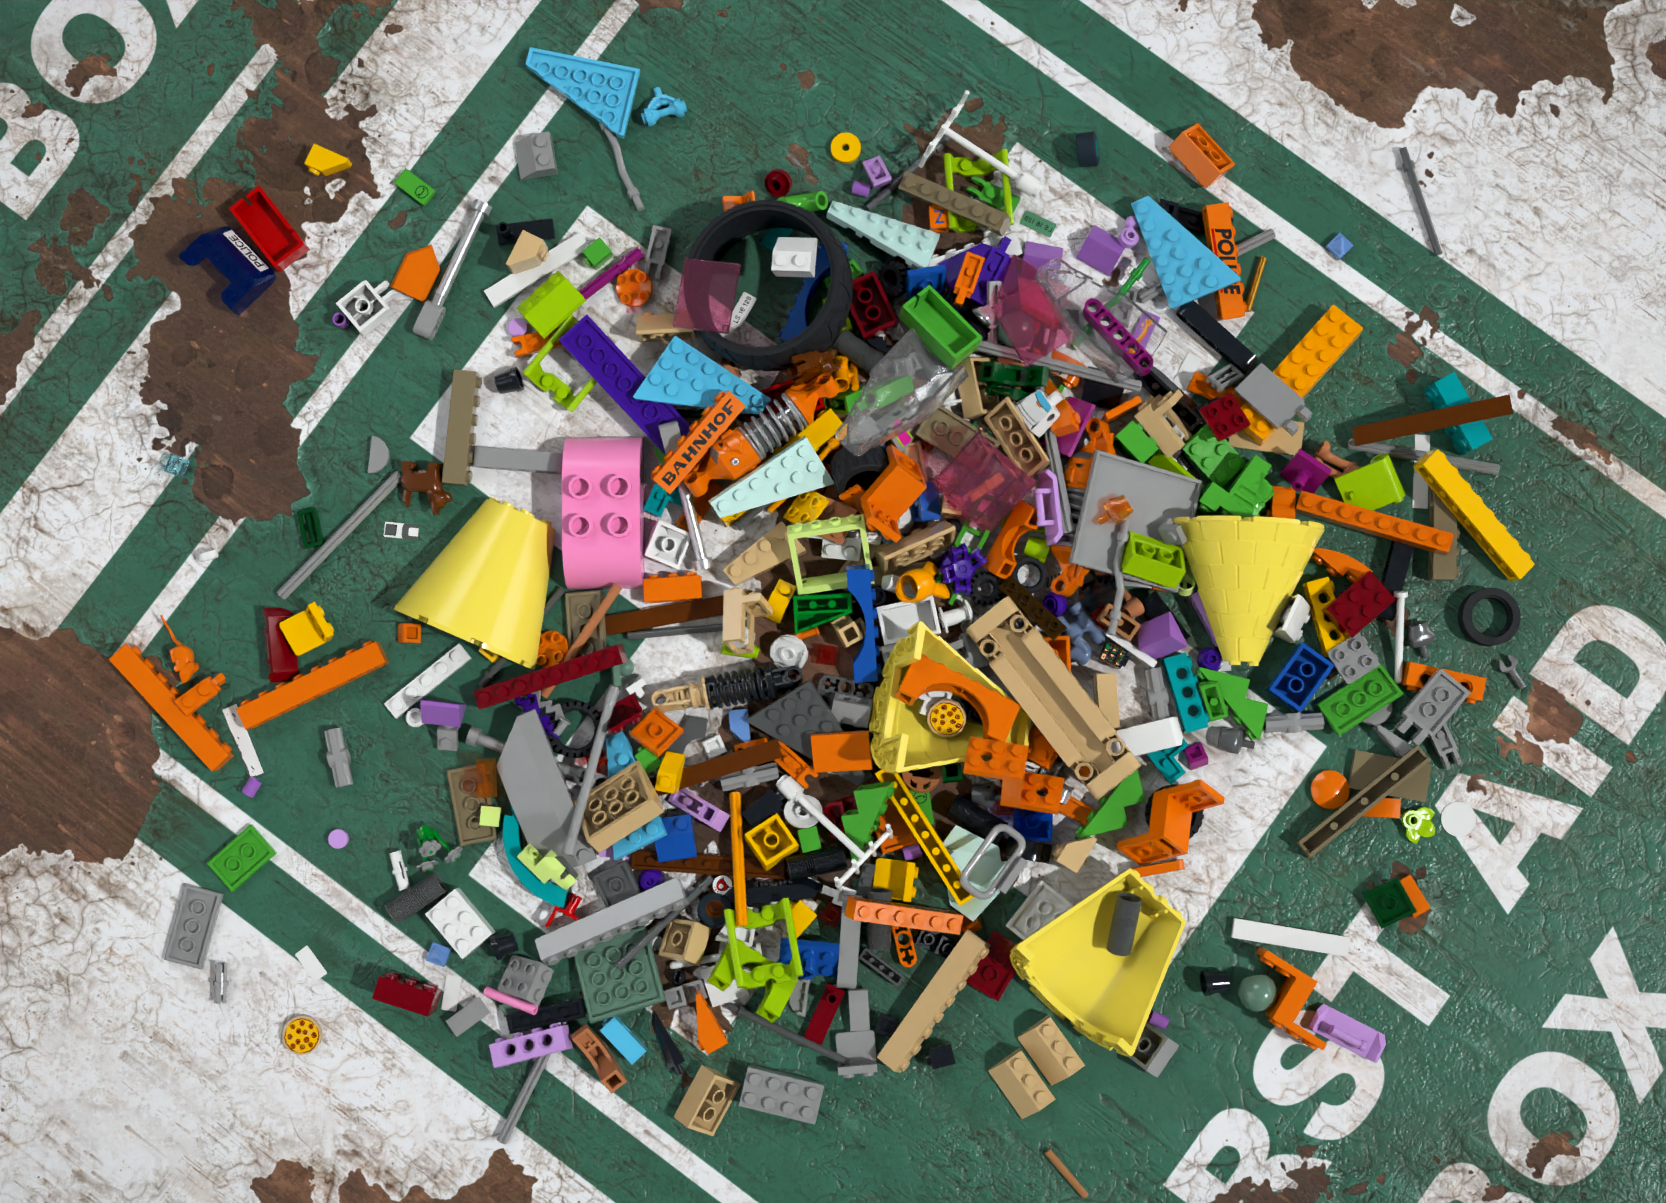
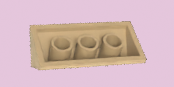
(1016, 438)

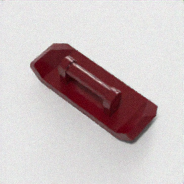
(279, 653)

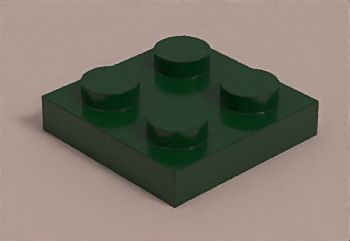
(1389, 902)

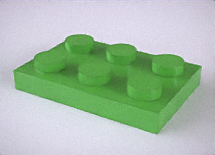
(1213, 458)

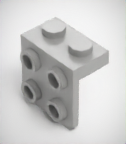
(1353, 658)
(525, 979)
(860, 1053)

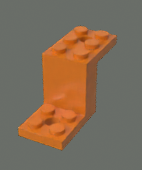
(892, 493)
(1009, 764)
(1170, 822)
(1290, 999)

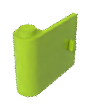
(1371, 484)

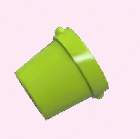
(1037, 548)

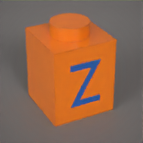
(938, 219)

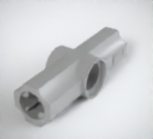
(1156, 694)
(1293, 722)
(338, 757)
(750, 776)

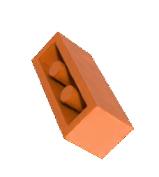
(672, 588)

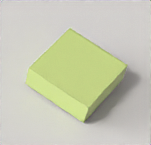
(490, 816)

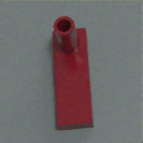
(824, 1013)

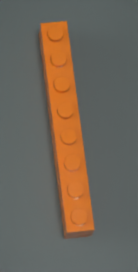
(1374, 523)
(313, 685)
(161, 697)

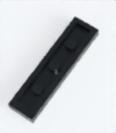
(546, 1015)

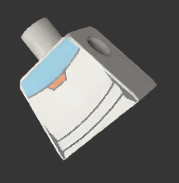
(1039, 410)

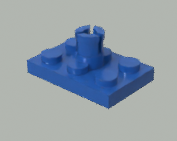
(815, 957)

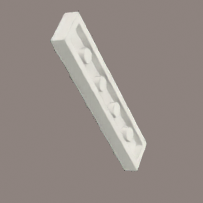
(427, 681)

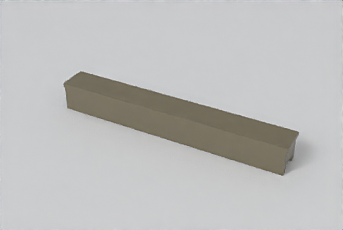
(1363, 801)

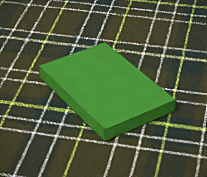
(242, 858)

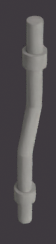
(632, 192)
(1115, 614)

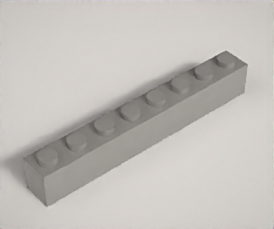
(611, 922)

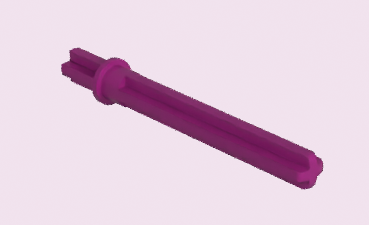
(611, 273)

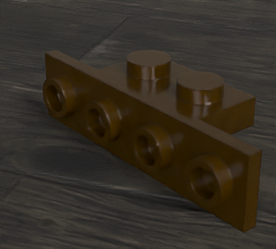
(1032, 608)

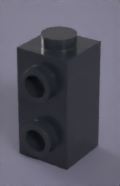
(1097, 592)
(765, 806)

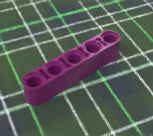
(1114, 328)

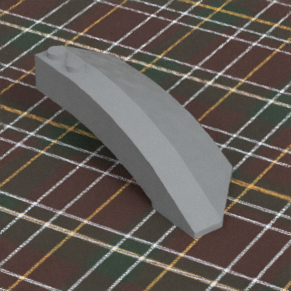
(539, 790)

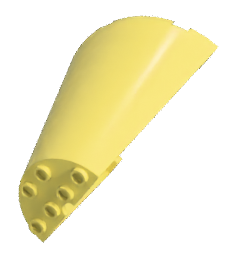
(489, 582)
(1082, 981)

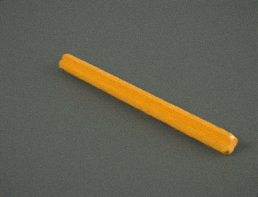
(738, 859)

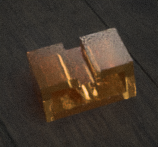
(488, 786)

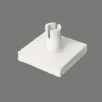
(720, 997)

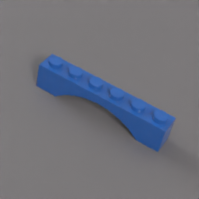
(798, 317)
(859, 584)

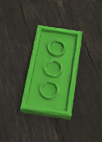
(1359, 700)

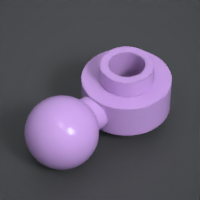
(1131, 225)

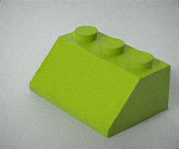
(551, 304)
(1153, 560)

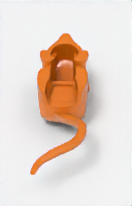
(183, 657)

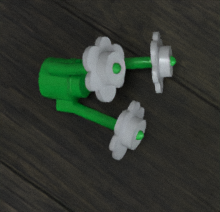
(429, 847)

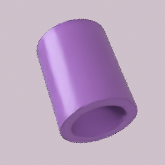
(861, 189)
(344, 324)
(251, 786)
(912, 852)
(1158, 1020)

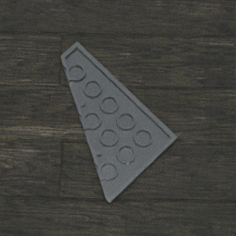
(796, 718)

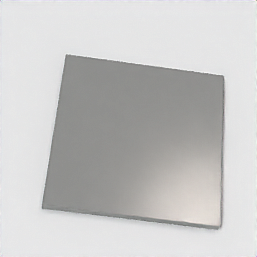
(1151, 494)

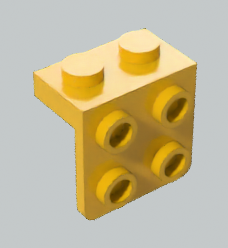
(806, 508)
(307, 630)
(896, 876)

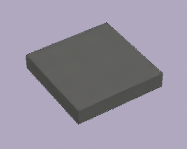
(616, 883)

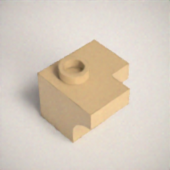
(849, 630)

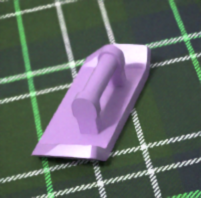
(1048, 502)
(1348, 1033)

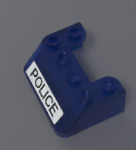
(236, 261)

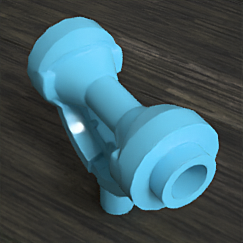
(675, 107)

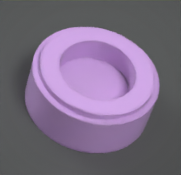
(517, 327)
(338, 838)

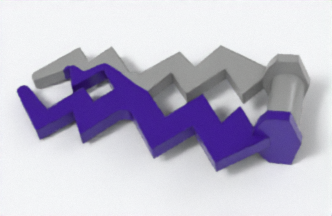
(559, 715)

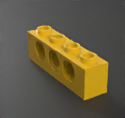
(1312, 590)

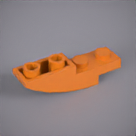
(1339, 564)

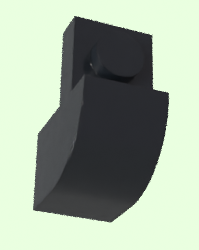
(1033, 852)

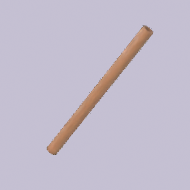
(588, 629)

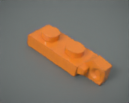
(967, 277)
(200, 694)

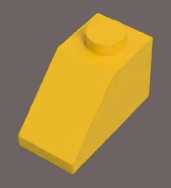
(325, 161)
(670, 772)
(802, 916)

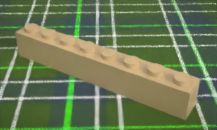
(933, 1001)

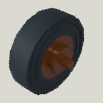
(711, 910)

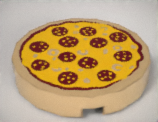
(946, 718)
(302, 1035)

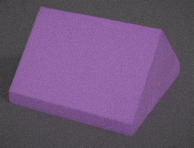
(1100, 250)
(1040, 254)
(1160, 636)
(442, 713)

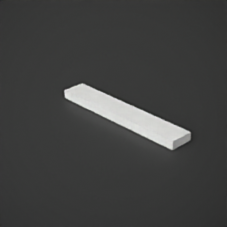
(518, 282)
(1290, 937)

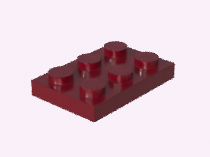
(995, 969)

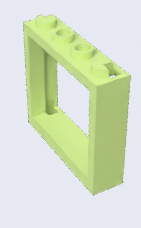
(821, 527)

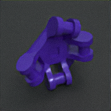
(961, 568)

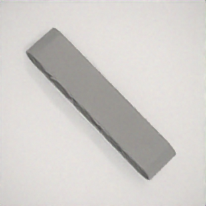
(517, 460)
(848, 949)

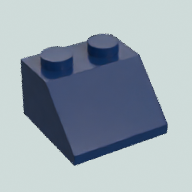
(679, 841)

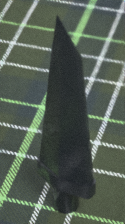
(670, 1051)

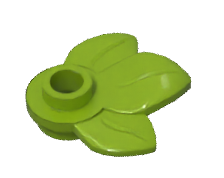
(1421, 823)

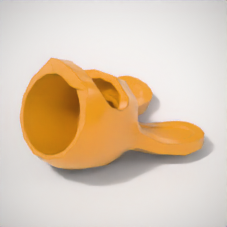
(922, 584)

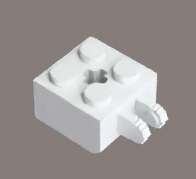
(377, 308)

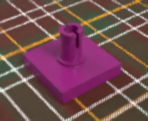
(1305, 472)

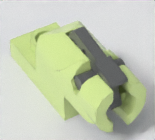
(549, 866)

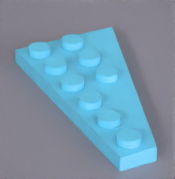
(621, 756)

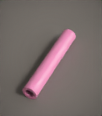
(510, 1000)

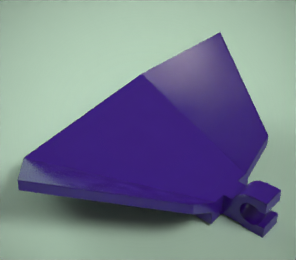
(993, 268)

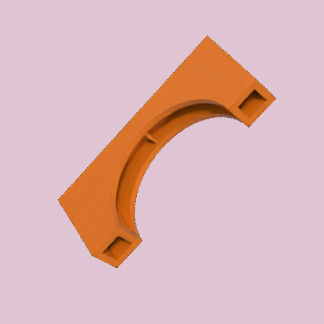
(994, 709)

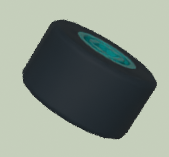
(1087, 149)

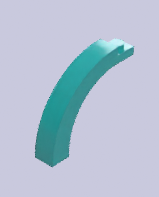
(513, 845)

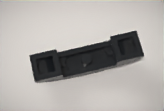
(1189, 218)

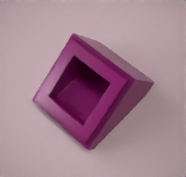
(1195, 756)

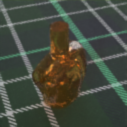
(1116, 509)

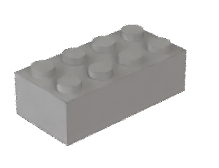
(781, 1094)

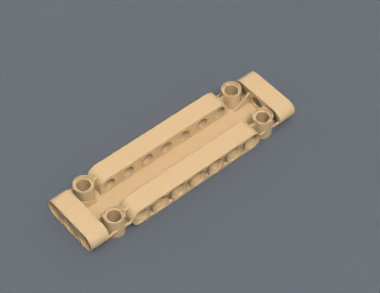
(1052, 698)

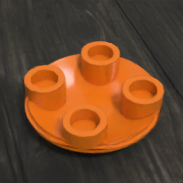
(634, 287)
(552, 648)
(1330, 789)

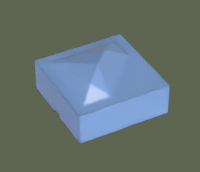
(1339, 246)
(438, 954)

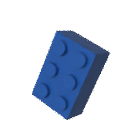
(1299, 677)

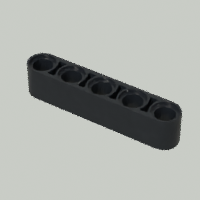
(1216, 336)
(1395, 574)

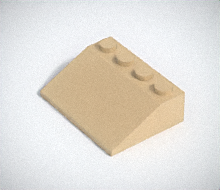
(915, 546)
(619, 807)

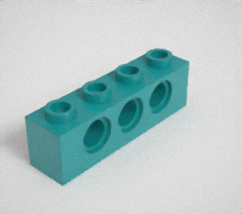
(1176, 686)

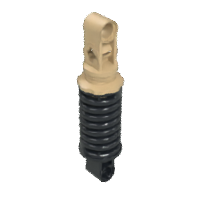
(728, 690)

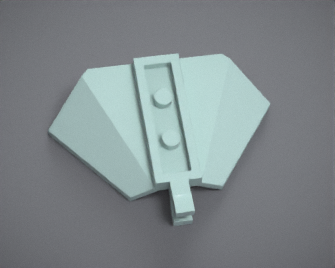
(962, 847)

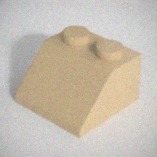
(527, 253)
(685, 941)

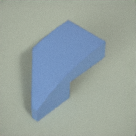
(739, 725)

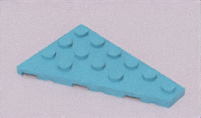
(595, 86)
(1181, 261)
(694, 380)

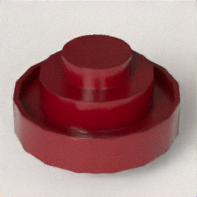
(778, 182)

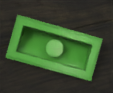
(1213, 700)

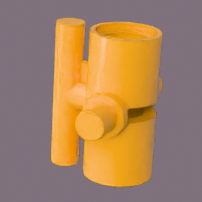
(844, 375)

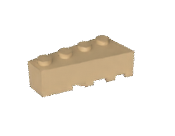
(763, 556)

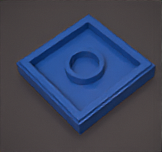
(920, 278)

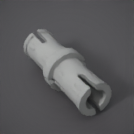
(220, 983)

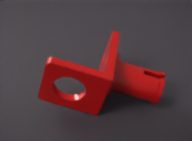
(568, 910)

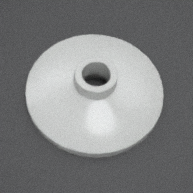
(793, 813)

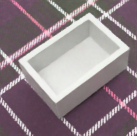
(900, 616)
(460, 923)

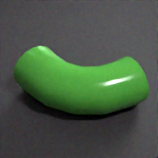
(810, 201)

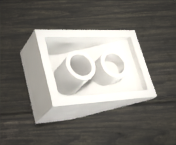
(1292, 619)

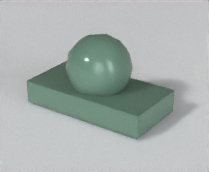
(621, 670)

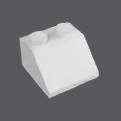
(794, 257)

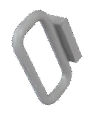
(1007, 874)

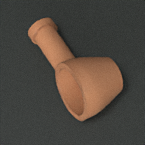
(1133, 606)

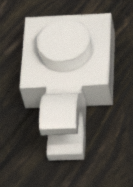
(837, 895)

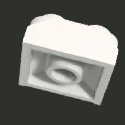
(667, 544)

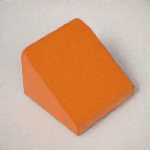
(409, 633)
(970, 925)

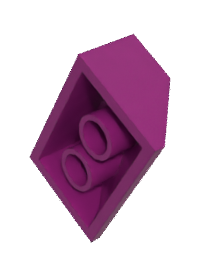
(1068, 442)

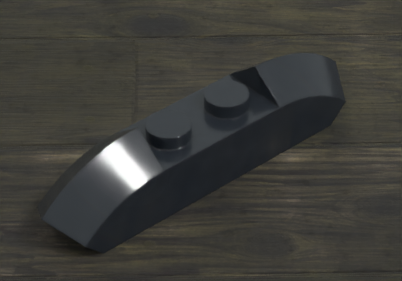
(1185, 408)
(765, 892)

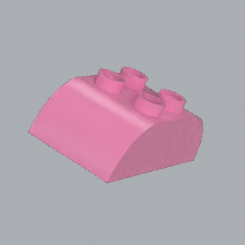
(603, 512)

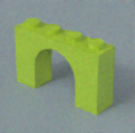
(775, 994)

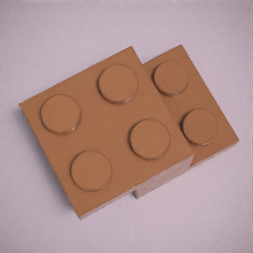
(835, 508)

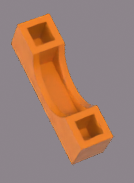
(1001, 556)

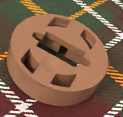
(920, 782)

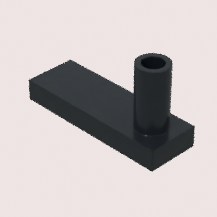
(510, 233)

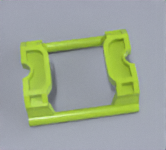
(968, 168)
(549, 381)
(777, 971)

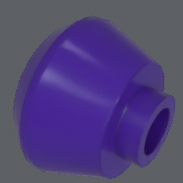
(1055, 603)
(1205, 658)
(646, 876)

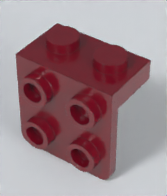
(623, 712)

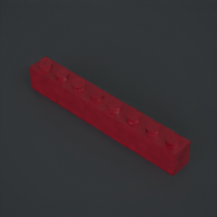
(550, 676)

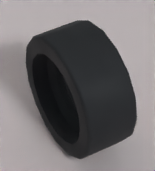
(1041, 567)

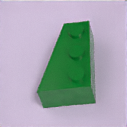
(819, 608)

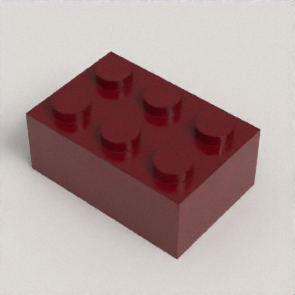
(871, 307)
(1358, 604)
(407, 993)

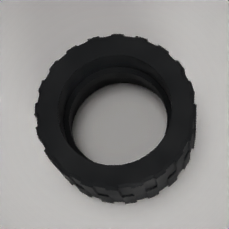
(846, 466)

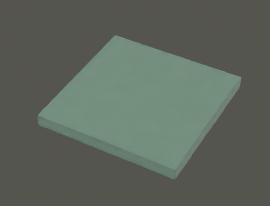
(616, 991)

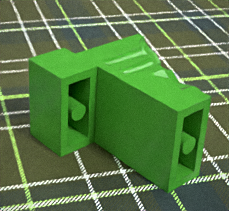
(1245, 495)

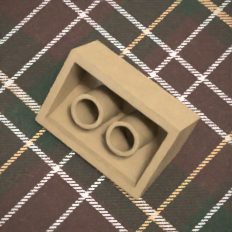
(660, 328)
(972, 391)
(1073, 852)
(1050, 1050)
(1021, 1084)
(707, 1100)

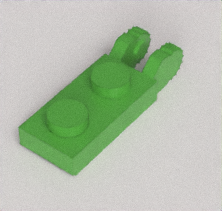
(991, 194)

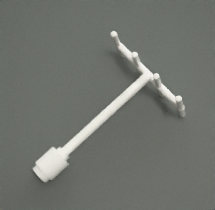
(1025, 182)
(794, 792)

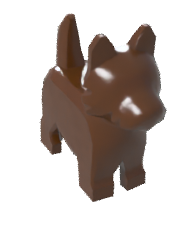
(811, 365)
(424, 481)

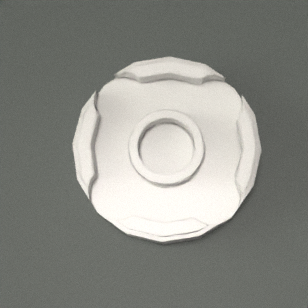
(788, 651)

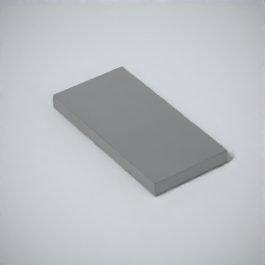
(194, 926)

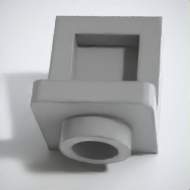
(1172, 533)
(447, 738)

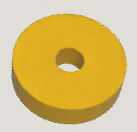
(842, 140)

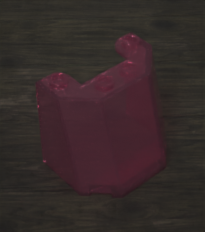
(982, 482)

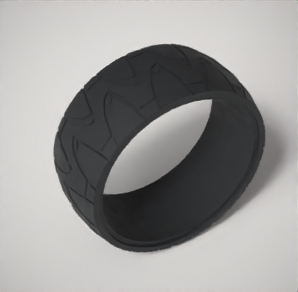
(766, 214)

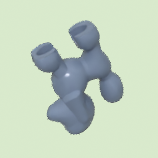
(1079, 649)

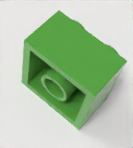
(1135, 443)

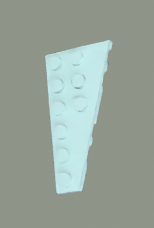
(892, 236)
(783, 476)

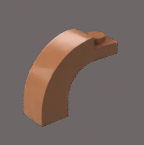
(600, 1057)

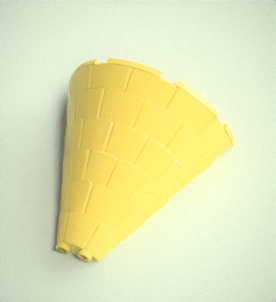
(1246, 575)
(902, 734)

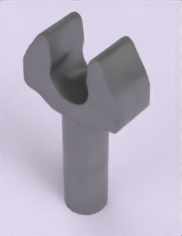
(1511, 670)

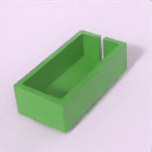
(940, 327)

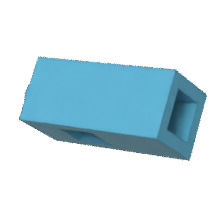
(623, 1039)

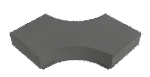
(693, 729)

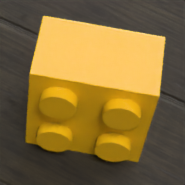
(771, 842)

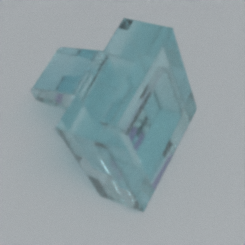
(176, 465)

